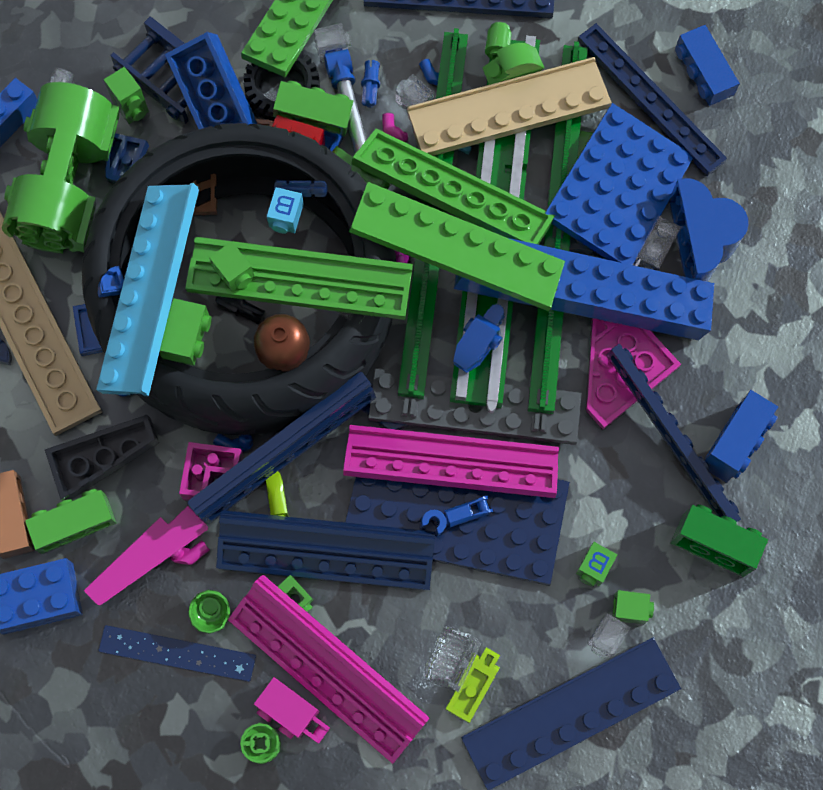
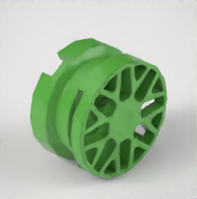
(260, 743)

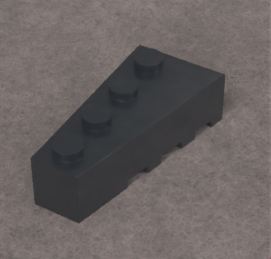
(95, 456)

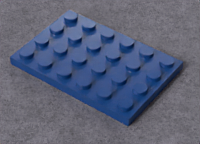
(618, 186)

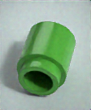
(497, 38)

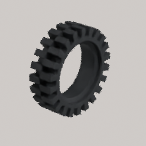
(255, 74)

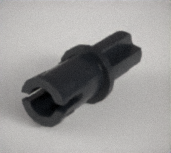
(241, 307)

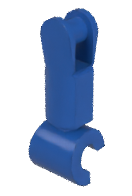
(456, 515)

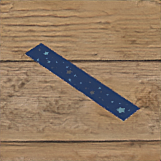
(177, 653)

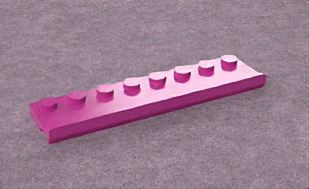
(452, 461)
(328, 669)

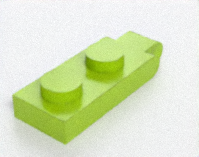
(475, 686)

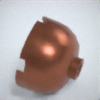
(281, 342)

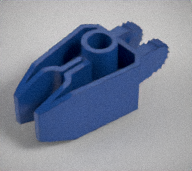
(479, 338)

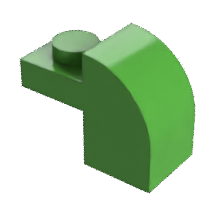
(512, 62)

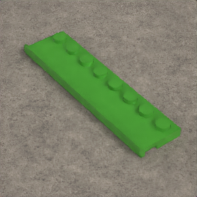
(457, 246)
(307, 279)

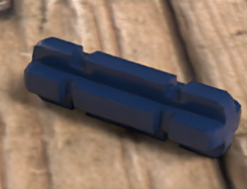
(307, 188)

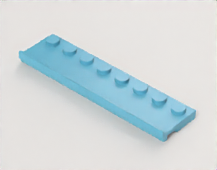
(148, 290)

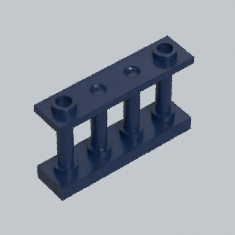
(155, 35)

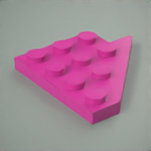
(606, 391)

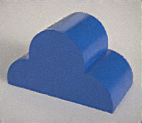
(708, 228)

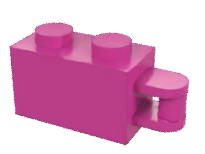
(290, 711)

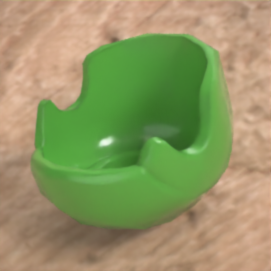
(209, 611)

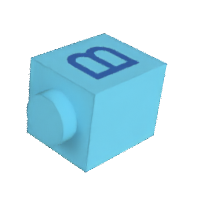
(285, 210)

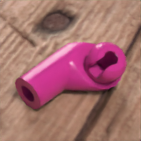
(390, 128)
(190, 556)

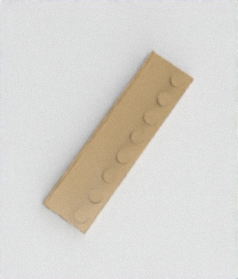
(508, 107)

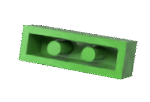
(313, 107)
(70, 521)

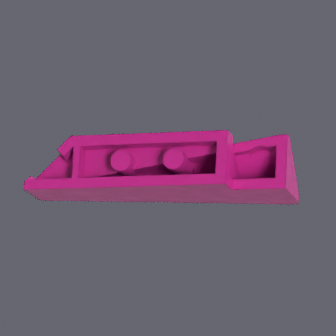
(145, 553)

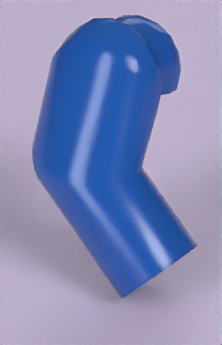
(428, 71)
(244, 442)

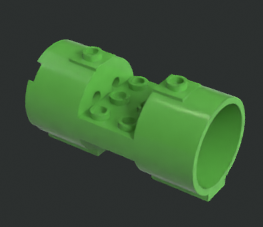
(73, 129)

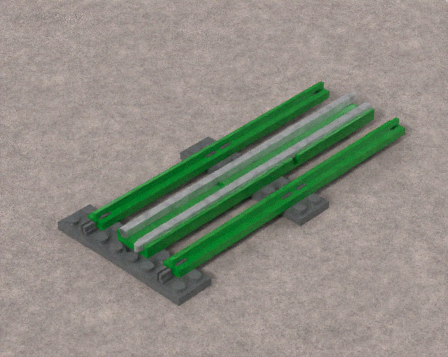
(505, 409)

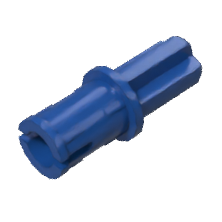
(370, 83)

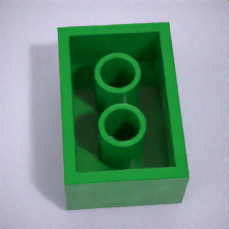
(719, 540)

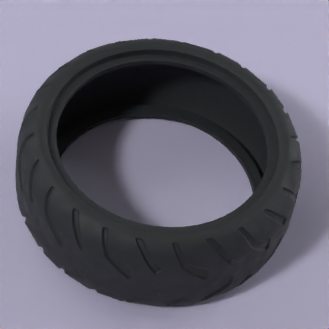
(245, 163)

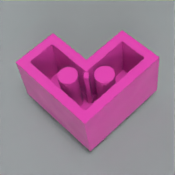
(204, 464)

